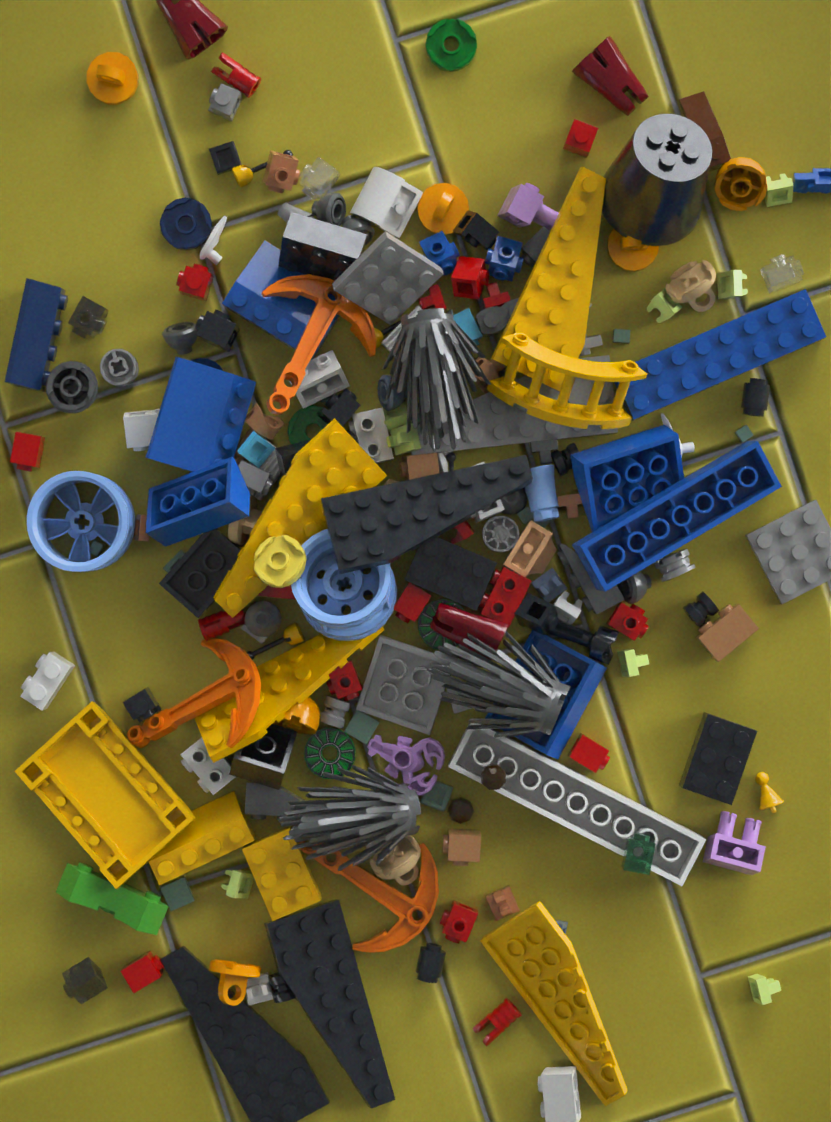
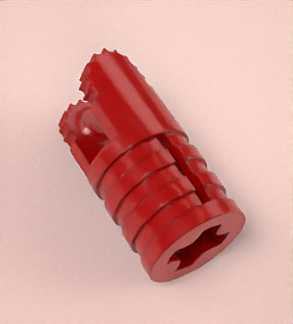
(239, 78)
(220, 623)
(501, 1018)

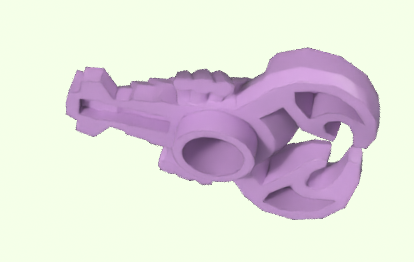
(409, 760)

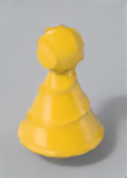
(768, 797)

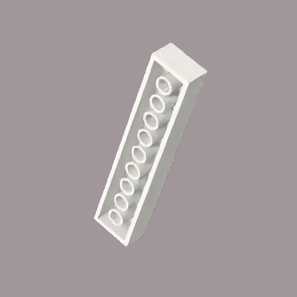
(577, 801)

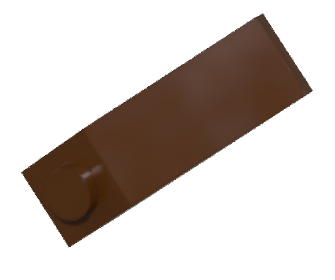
(699, 111)

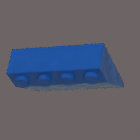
(275, 315)
(200, 416)
(626, 472)
(571, 669)

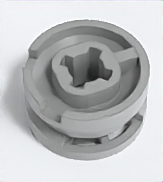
(119, 367)
(500, 533)
(674, 565)

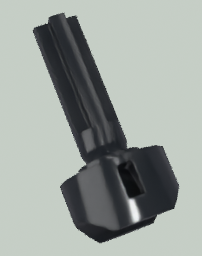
(599, 642)

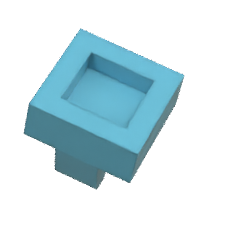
(256, 449)

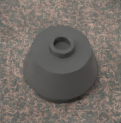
(72, 387)

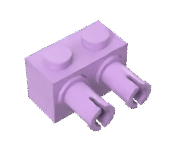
(526, 205)
(733, 853)

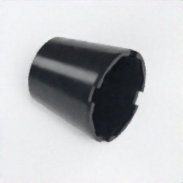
(658, 181)

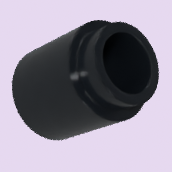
(755, 397)
(430, 963)

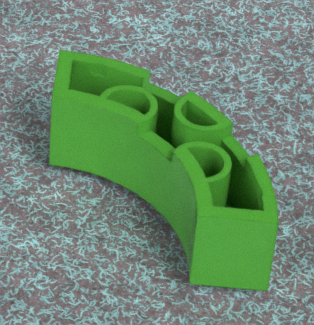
(127, 904)

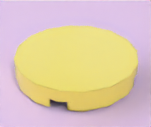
(279, 561)

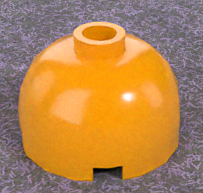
(740, 184)
(302, 717)

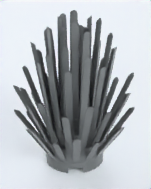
(433, 359)
(516, 692)
(358, 820)

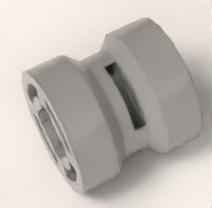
(334, 711)

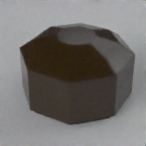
(493, 777)
(460, 810)

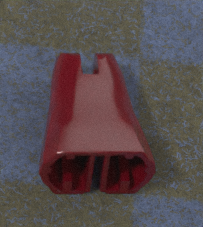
(192, 25)
(611, 76)
(456, 623)

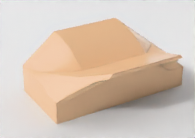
(531, 551)

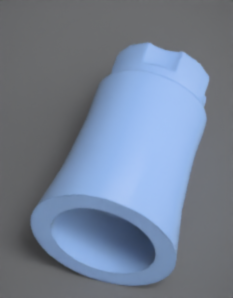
(542, 494)

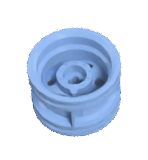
(327, 619)

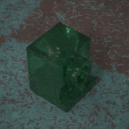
(641, 863)

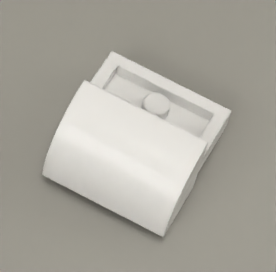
(386, 201)

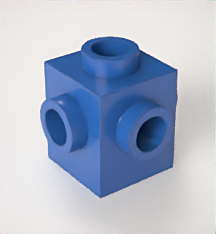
(440, 252)
(504, 259)

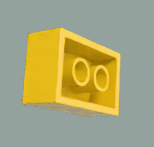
(281, 874)

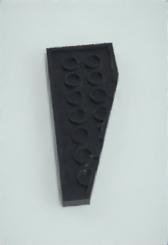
(391, 519)
(323, 975)
(258, 1062)

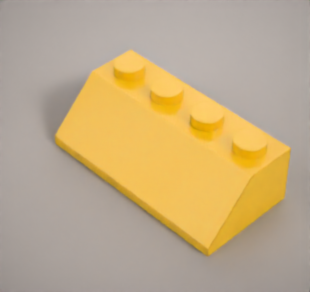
(216, 831)

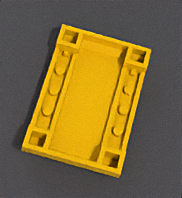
(106, 794)

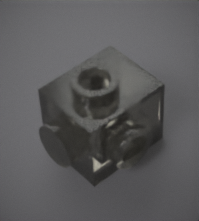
(88, 318)
(84, 981)

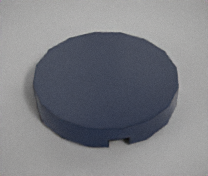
(186, 224)

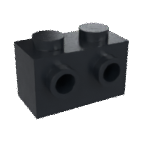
(217, 329)

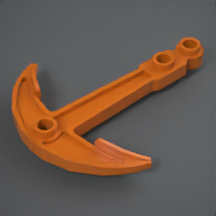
(316, 289)
(240, 682)
(396, 901)

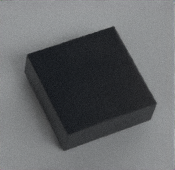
(225, 157)

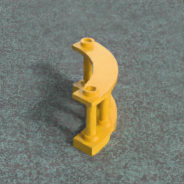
(559, 410)

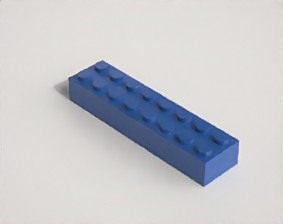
(723, 353)
(676, 515)

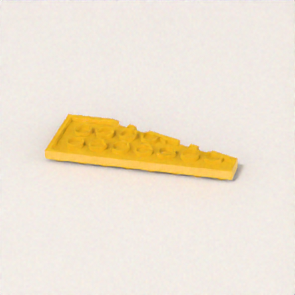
(559, 289)
(322, 468)
(284, 682)
(551, 981)

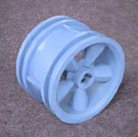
(64, 488)

